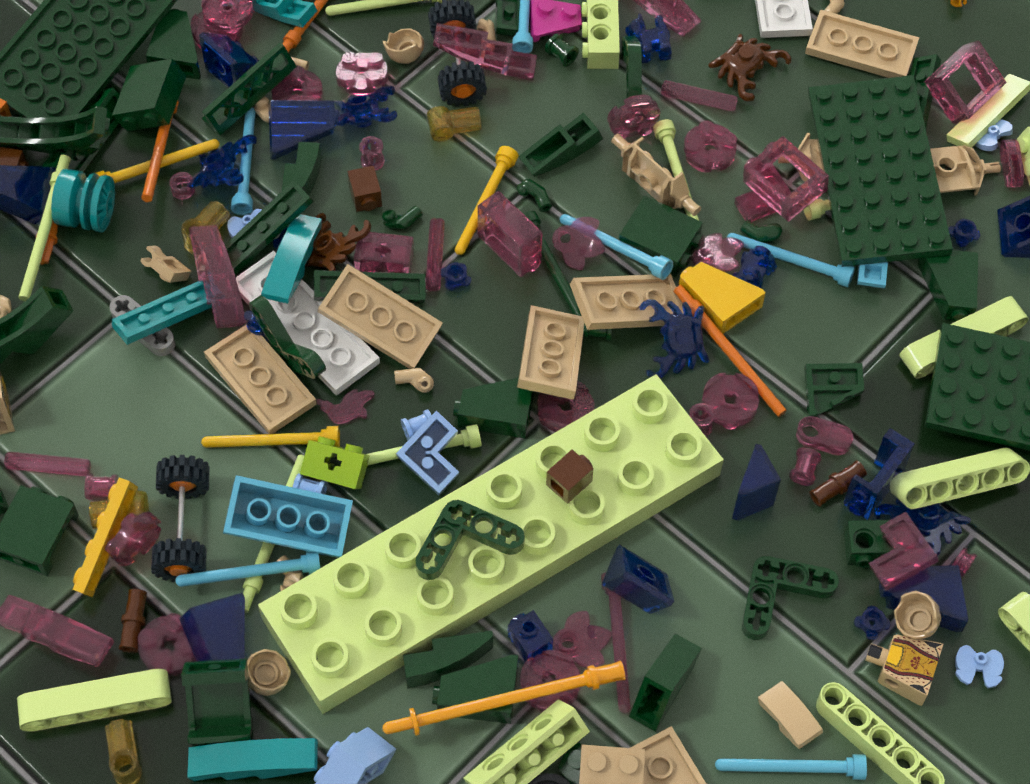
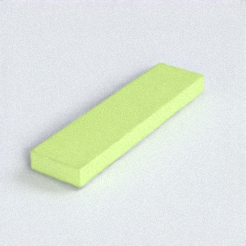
(972, 130)

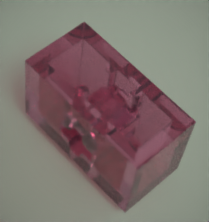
(384, 253)

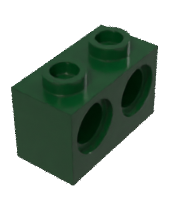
(866, 532)

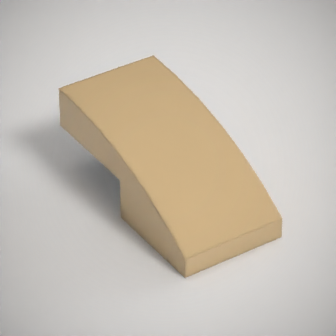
(791, 714)

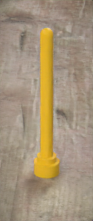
(168, 159)
(505, 159)
(330, 432)

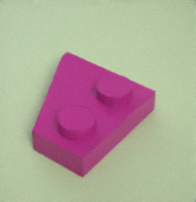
(553, 17)

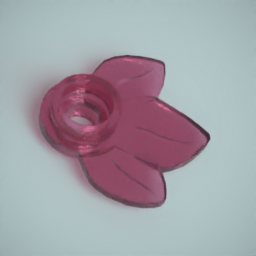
(582, 242)
(718, 252)
(586, 640)

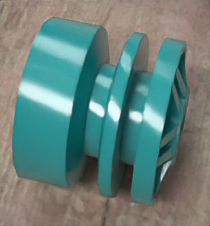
(83, 200)

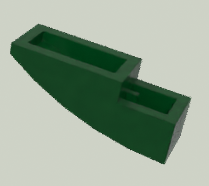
(561, 145)
(306, 167)
(447, 656)

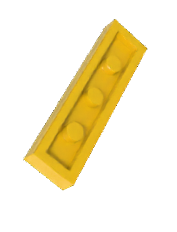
(108, 525)

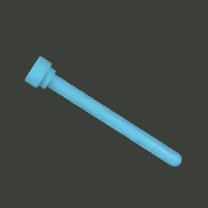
(523, 40)
(242, 202)
(659, 266)
(840, 274)
(307, 563)
(853, 766)

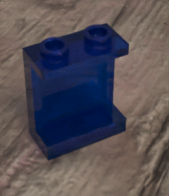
(892, 457)

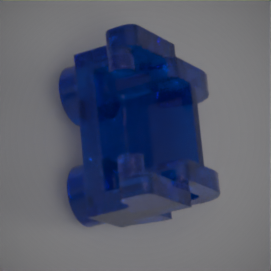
(755, 265)

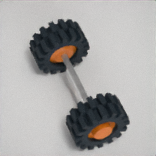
(462, 81)
(183, 479)

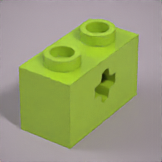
(318, 465)

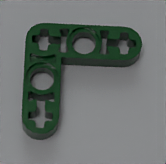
(633, 59)
(297, 357)
(457, 529)
(770, 584)

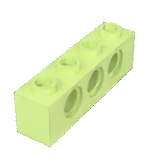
(601, 33)
(532, 747)

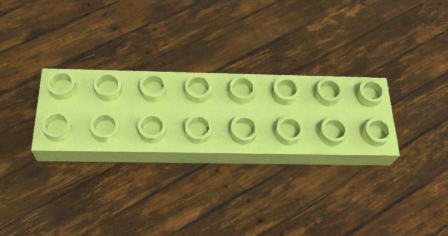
(372, 607)

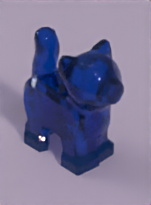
(651, 40)

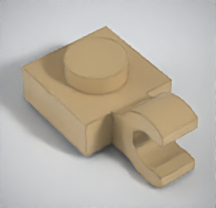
(168, 267)

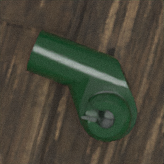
(537, 191)
(401, 222)
(764, 233)

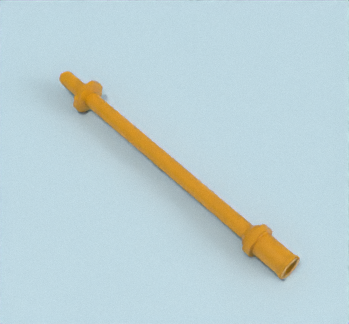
(592, 678)

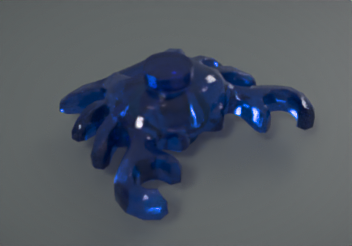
(364, 109)
(220, 164)
(681, 336)
(931, 521)

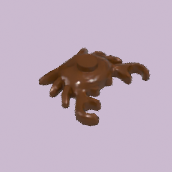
(744, 60)
(333, 248)

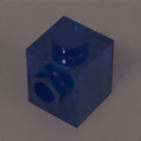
(529, 635)

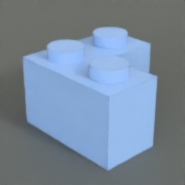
(423, 451)
(356, 759)

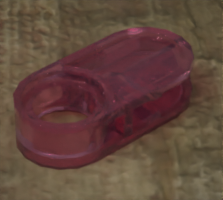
(1011, 163)
(831, 436)

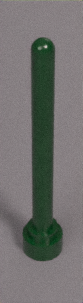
(554, 268)

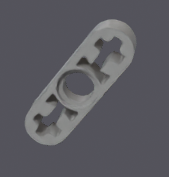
(149, 341)

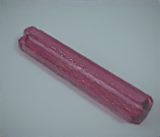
(699, 95)
(435, 254)
(47, 463)

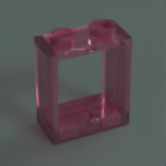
(982, 70)
(800, 198)
(510, 234)

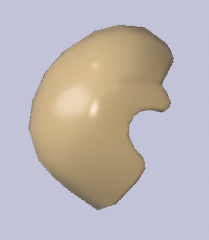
(404, 45)
(917, 615)
(267, 672)

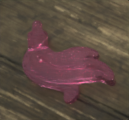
(349, 408)

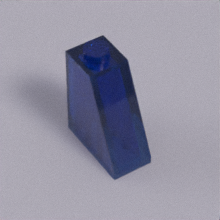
(299, 122)
(25, 191)
(945, 588)
(216, 629)

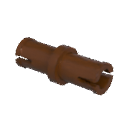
(837, 483)
(133, 620)

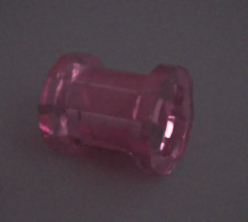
(375, 152)
(706, 417)
(805, 466)
(99, 485)

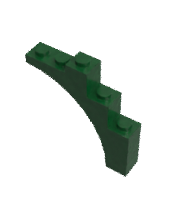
(74, 133)
(33, 322)

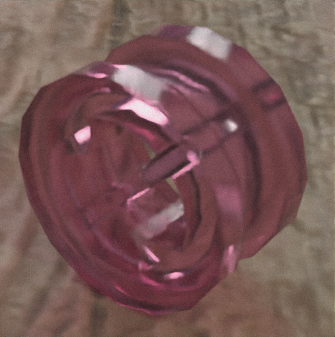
(180, 178)
(964, 561)

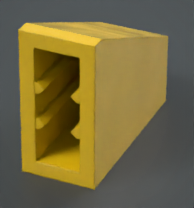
(724, 296)

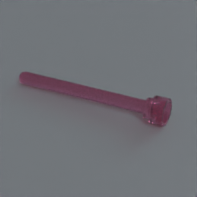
(618, 647)

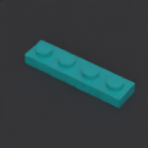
(161, 313)

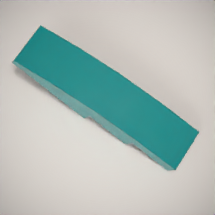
(287, 11)
(291, 258)
(253, 758)

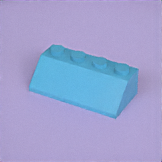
(287, 516)

